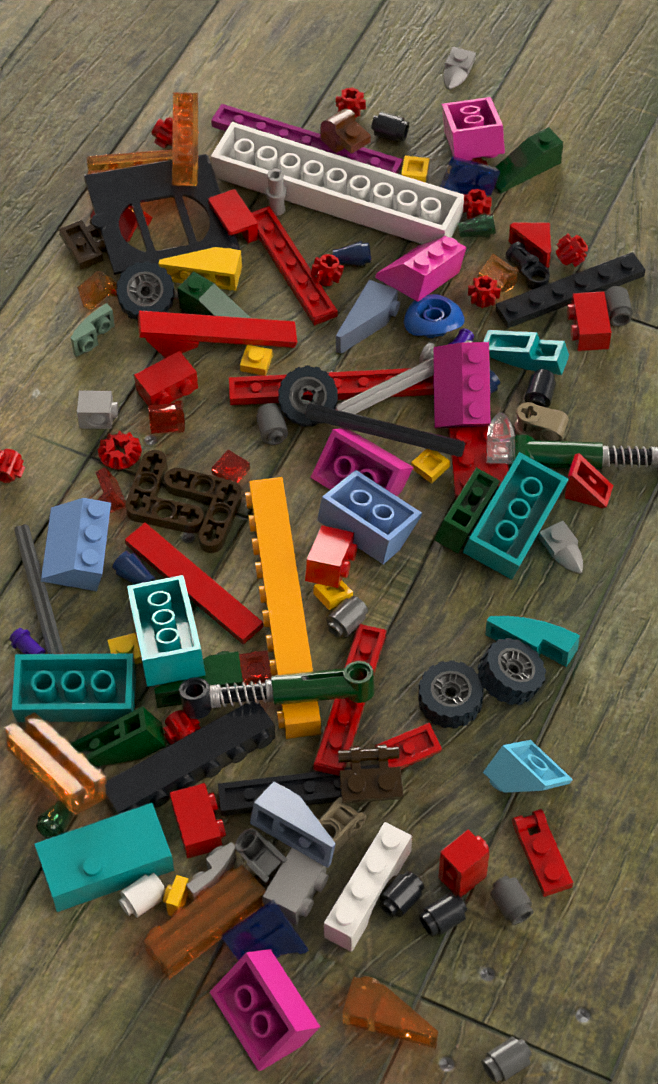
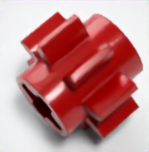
(351, 100)
(163, 132)
(476, 203)
(571, 250)
(327, 270)
(484, 291)
(10, 465)
(179, 726)

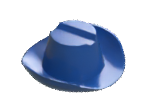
(433, 316)

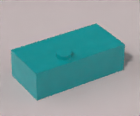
(515, 515)
(166, 631)
(74, 687)
(104, 857)

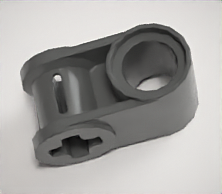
(259, 853)

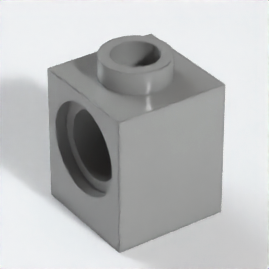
(96, 409)

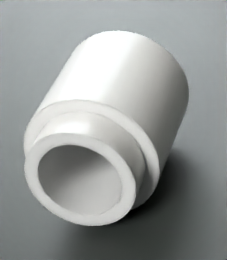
(142, 895)

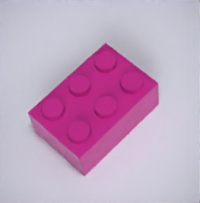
(473, 128)

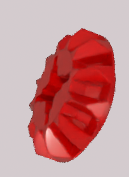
(116, 459)

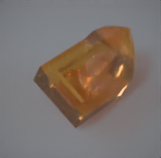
(500, 271)
(96, 289)

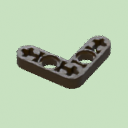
(214, 496)
(153, 504)

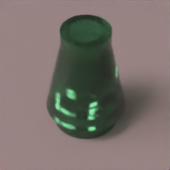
(478, 226)
(54, 820)

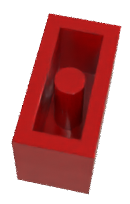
(590, 321)
(166, 380)
(330, 556)
(196, 820)
(464, 863)

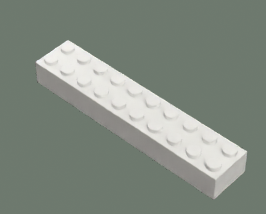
(338, 185)

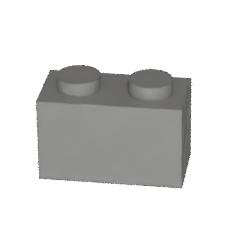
(296, 885)

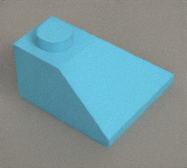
(524, 768)

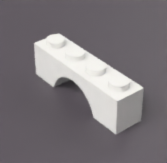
(355, 904)

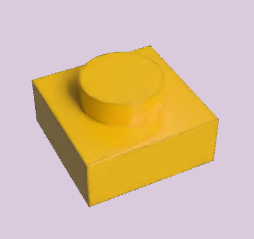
(416, 168)
(256, 360)
(430, 465)
(331, 596)
(125, 645)
(176, 894)

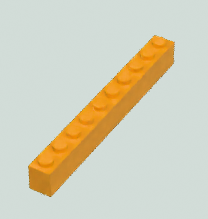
(282, 598)

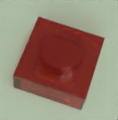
(231, 467)
(255, 667)

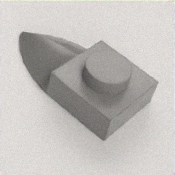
(458, 66)
(562, 546)

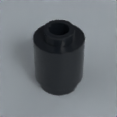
(390, 127)
(540, 388)
(401, 894)
(443, 914)

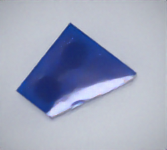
(467, 175)
(265, 930)

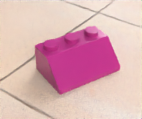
(424, 267)
(461, 385)
(351, 452)
(264, 1008)

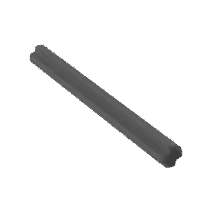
(38, 590)

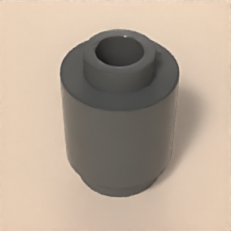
(618, 306)
(271, 424)
(346, 617)
(512, 900)
(506, 1059)

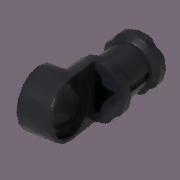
(528, 265)

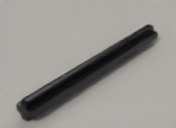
(385, 429)

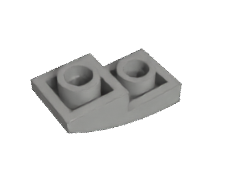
(218, 862)

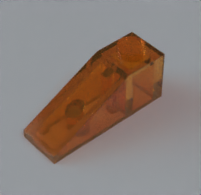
(381, 1011)

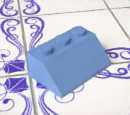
(370, 511)
(76, 543)

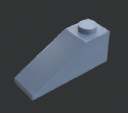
(368, 315)
(292, 822)

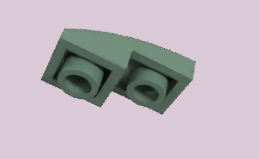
(86, 334)

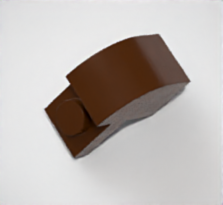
(343, 132)

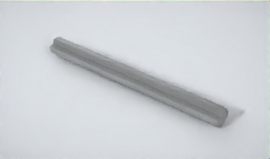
(388, 388)

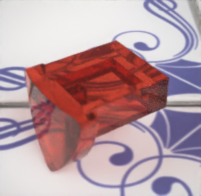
(167, 417)
(111, 490)

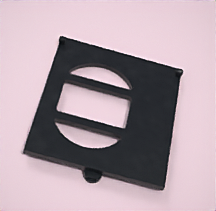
(125, 187)

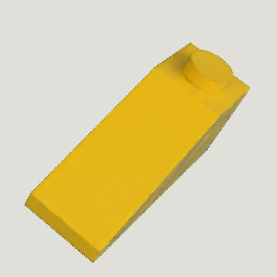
(215, 264)

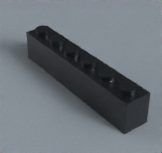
(191, 759)

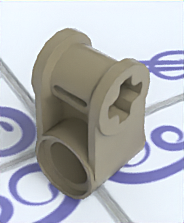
(543, 424)
(342, 823)

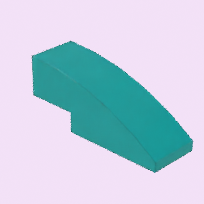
(527, 350)
(542, 636)

